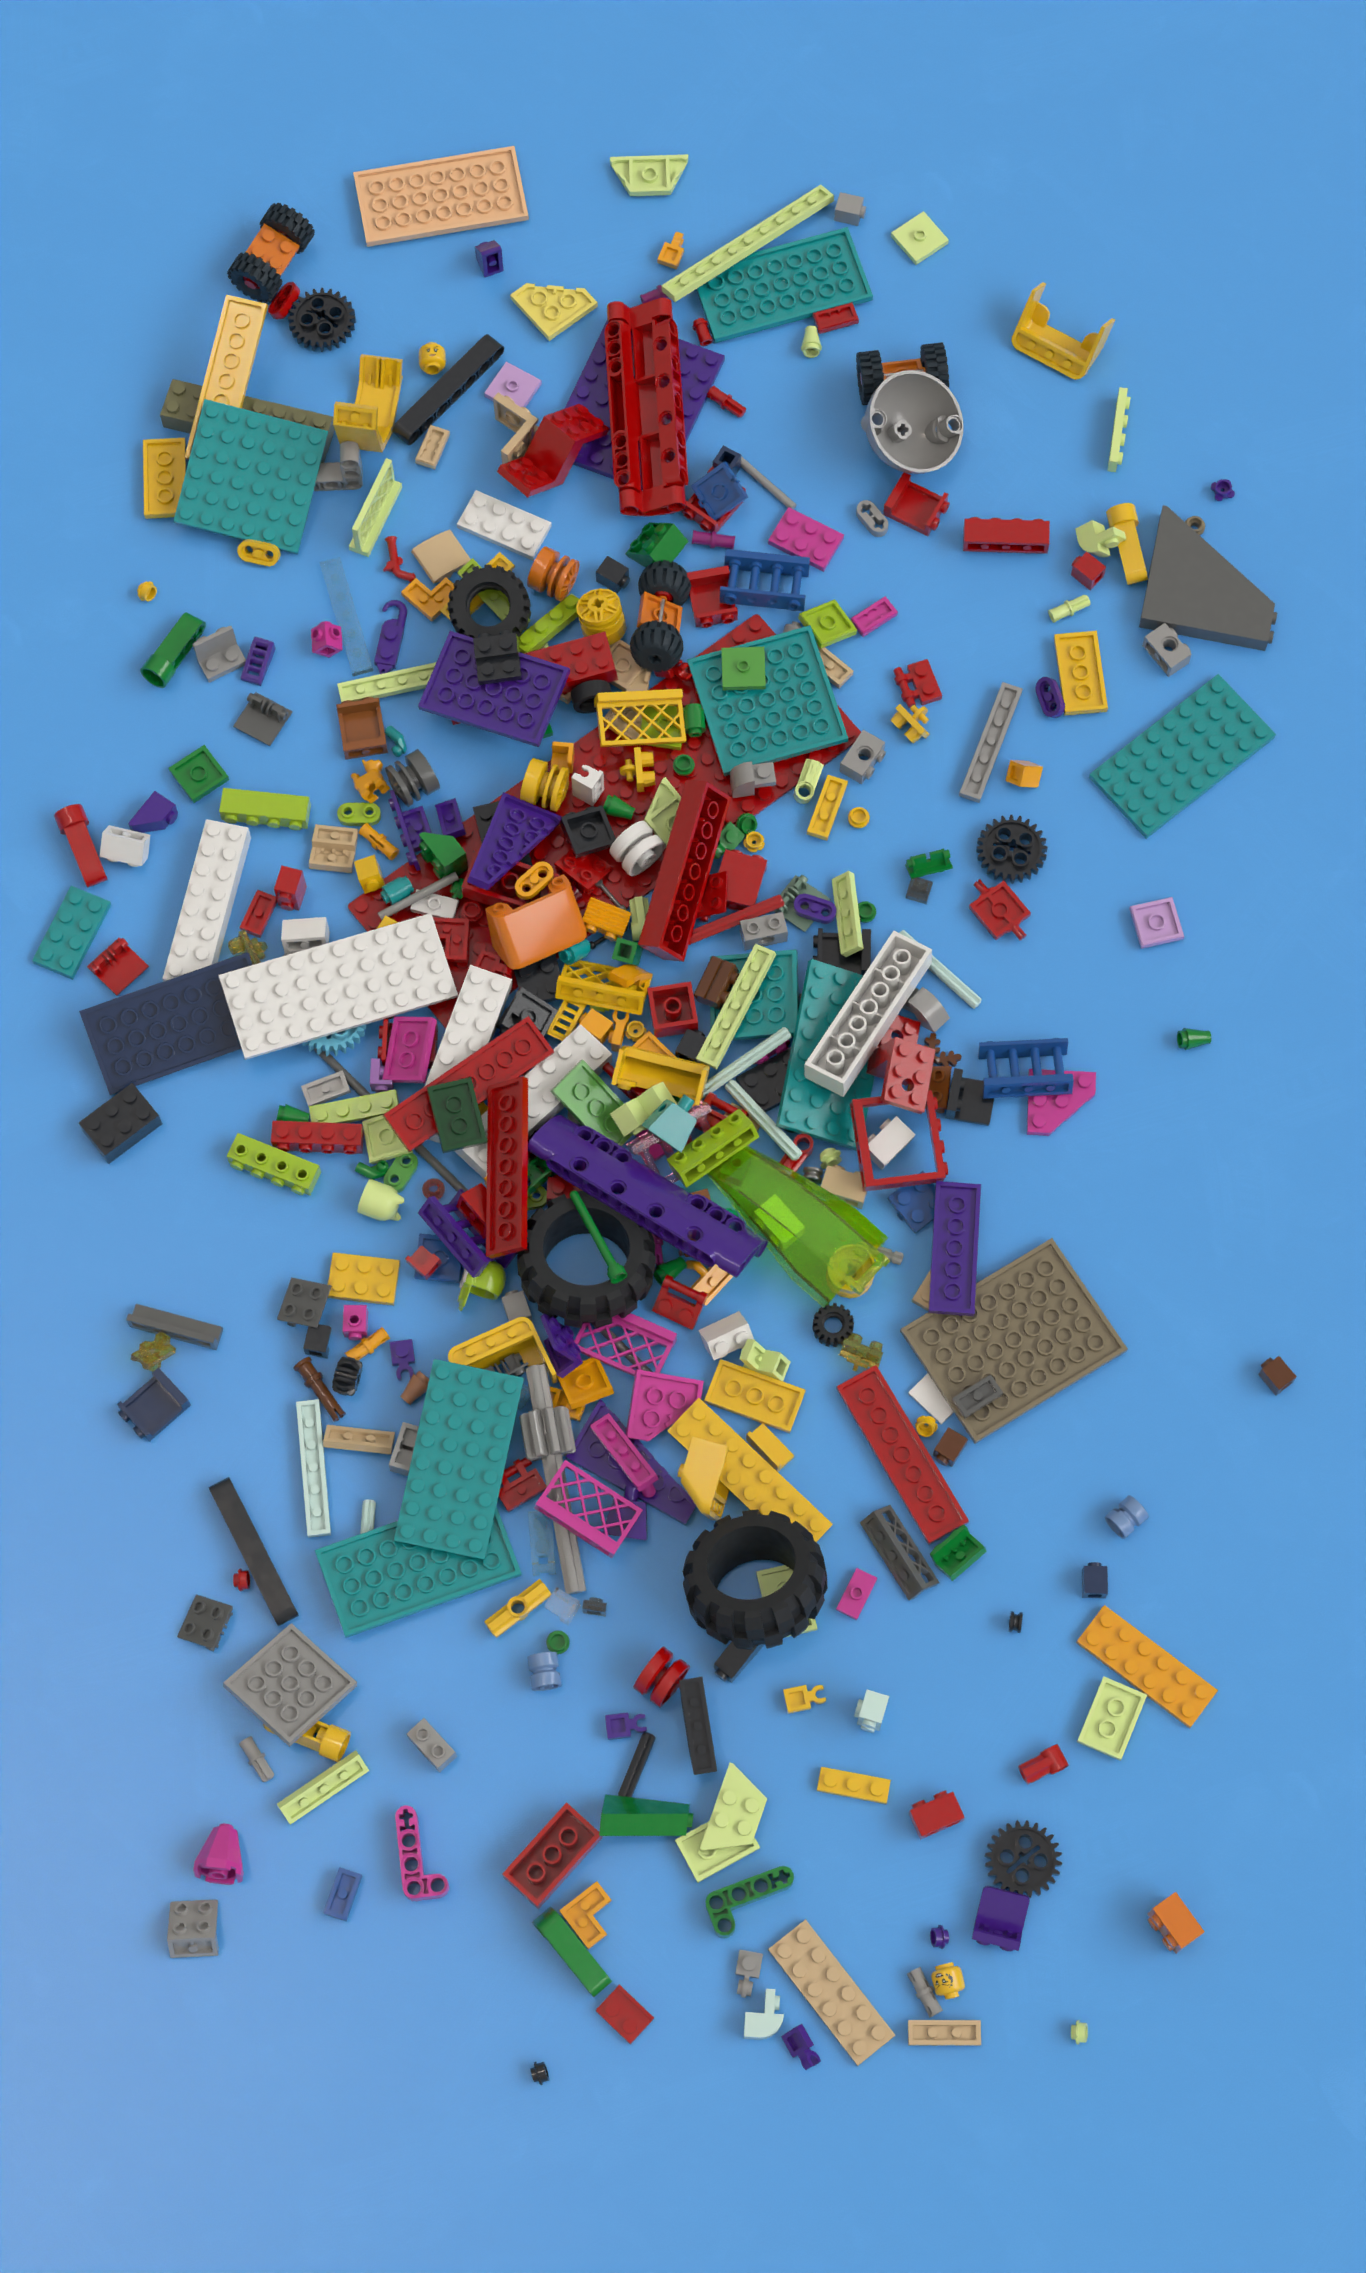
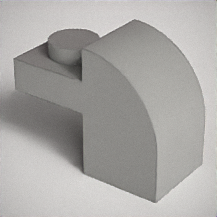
(747, 777)
(926, 1009)

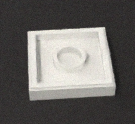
(931, 1399)

